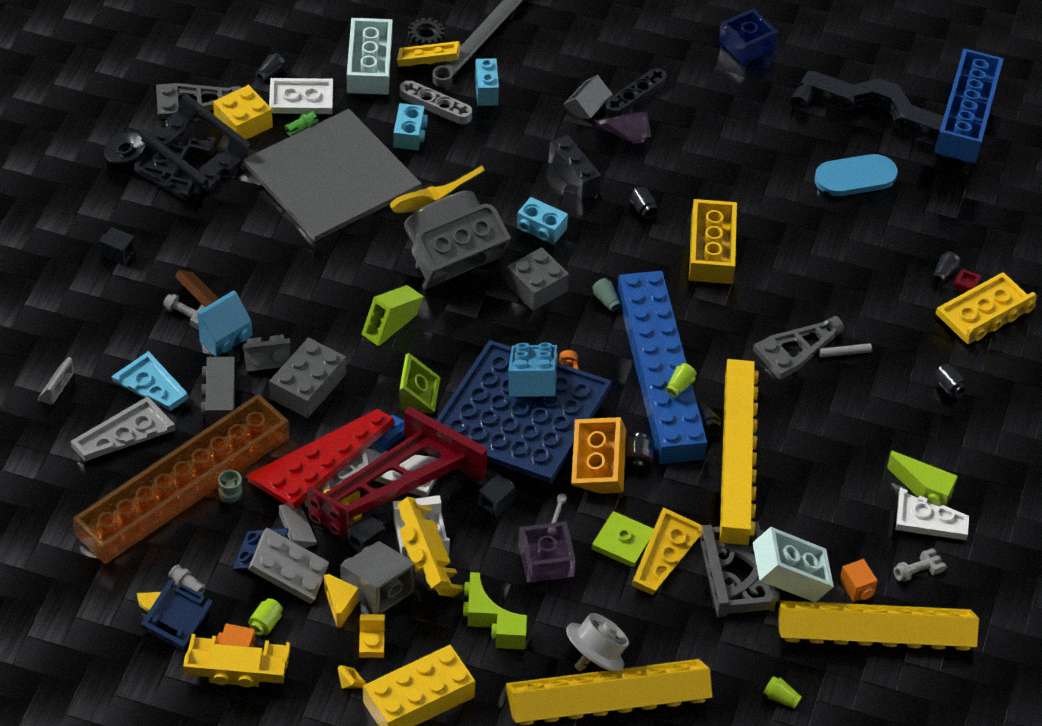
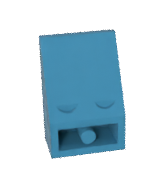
(532, 370)

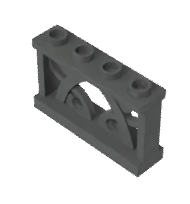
(724, 593)

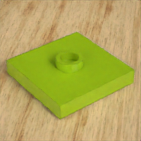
(623, 539)

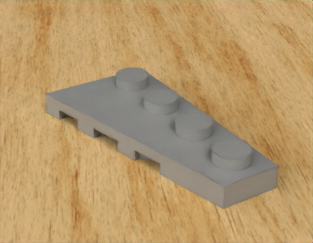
(125, 429)

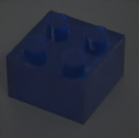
(748, 36)

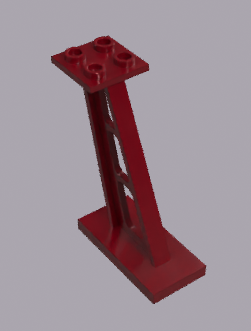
(420, 434)

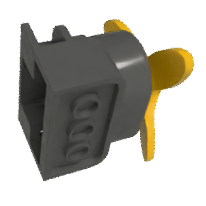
(451, 231)

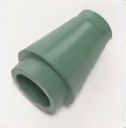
(606, 294)

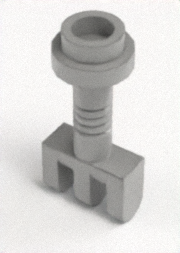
(172, 302)
(928, 561)

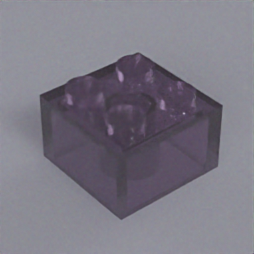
(546, 551)

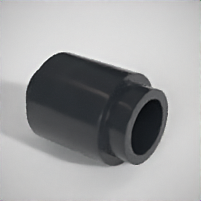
(644, 202)
(951, 380)

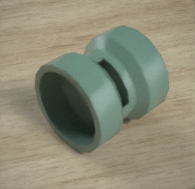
(230, 486)

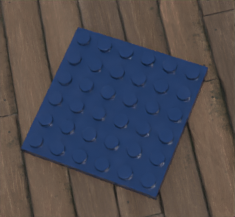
(522, 432)

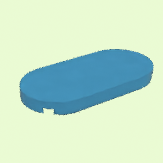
(856, 175)

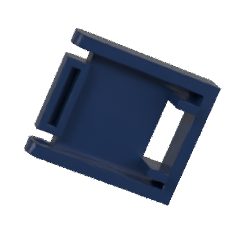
(177, 611)

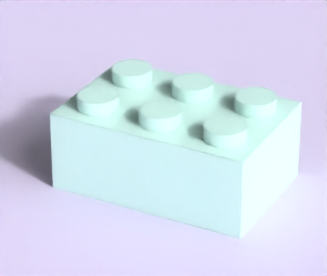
(792, 564)

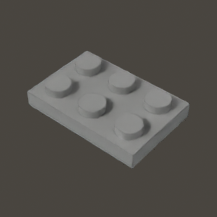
(288, 565)

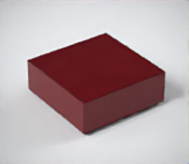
(966, 280)

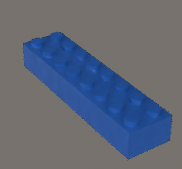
(969, 106)

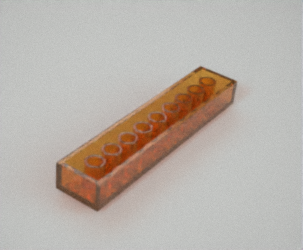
(180, 478)

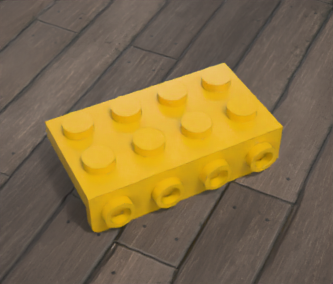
(986, 308)

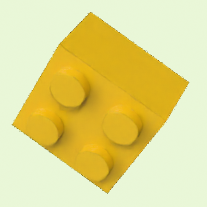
(244, 112)

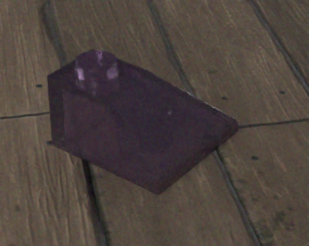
(628, 127)

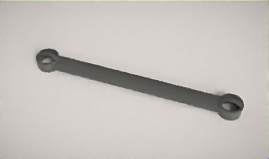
(474, 42)

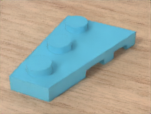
(151, 380)

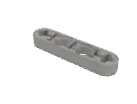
(414, 92)

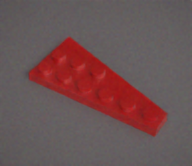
(319, 460)

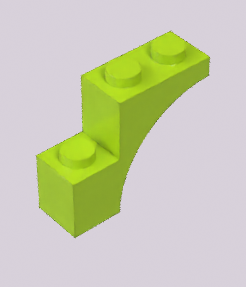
(482, 612)

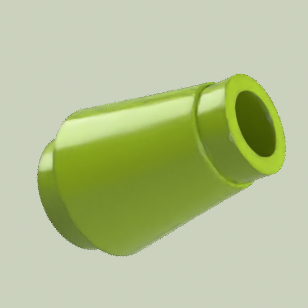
(681, 379)
(782, 693)

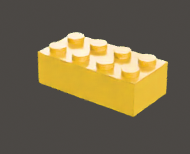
(713, 241)
(419, 690)

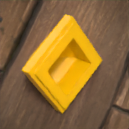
(350, 678)

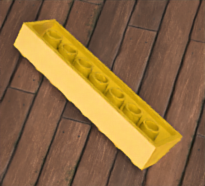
(878, 624)
(609, 691)

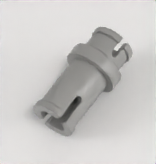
(184, 577)

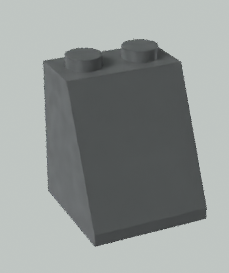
(380, 575)

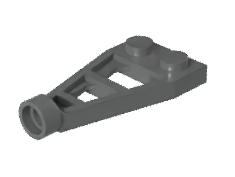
(168, 96)
(780, 362)

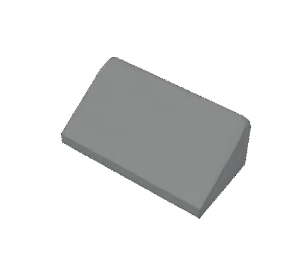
(57, 382)
(298, 526)

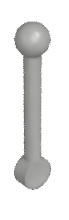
(561, 500)

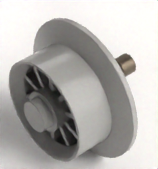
(598, 642)

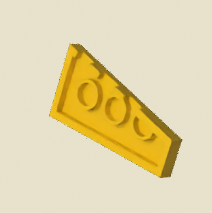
(666, 548)

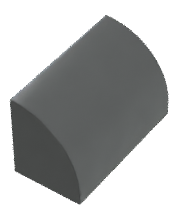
(588, 98)

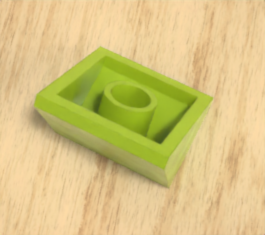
(418, 386)

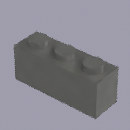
(218, 388)

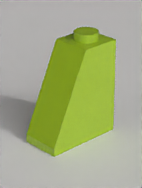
(390, 313)

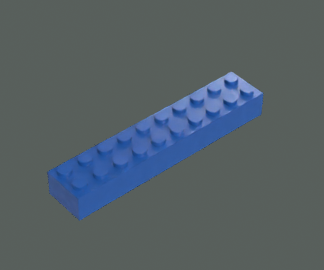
(656, 354)

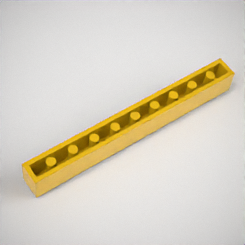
(738, 453)

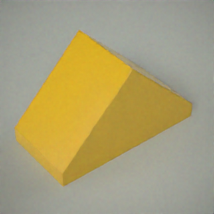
(341, 598)

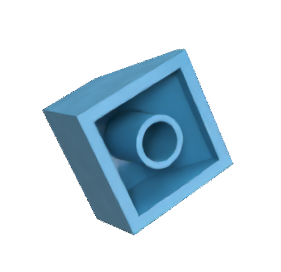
(224, 324)

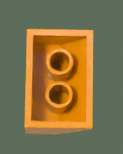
(599, 455)

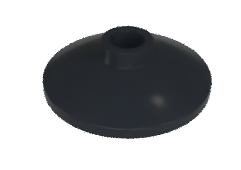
(124, 148)

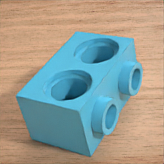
(486, 82)
(409, 127)
(542, 220)

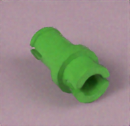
(304, 122)

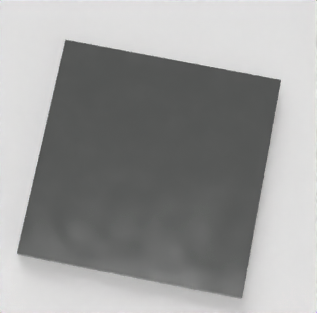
(331, 174)

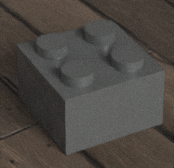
(537, 278)

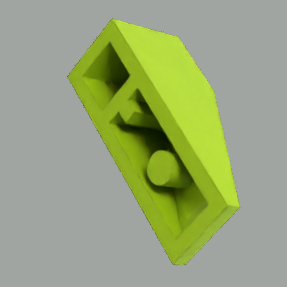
(923, 478)

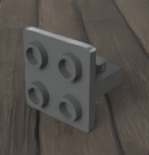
(266, 354)

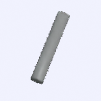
(845, 350)

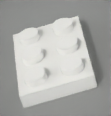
(301, 95)

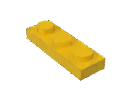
(429, 54)

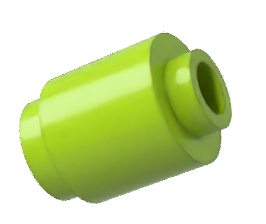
(265, 617)

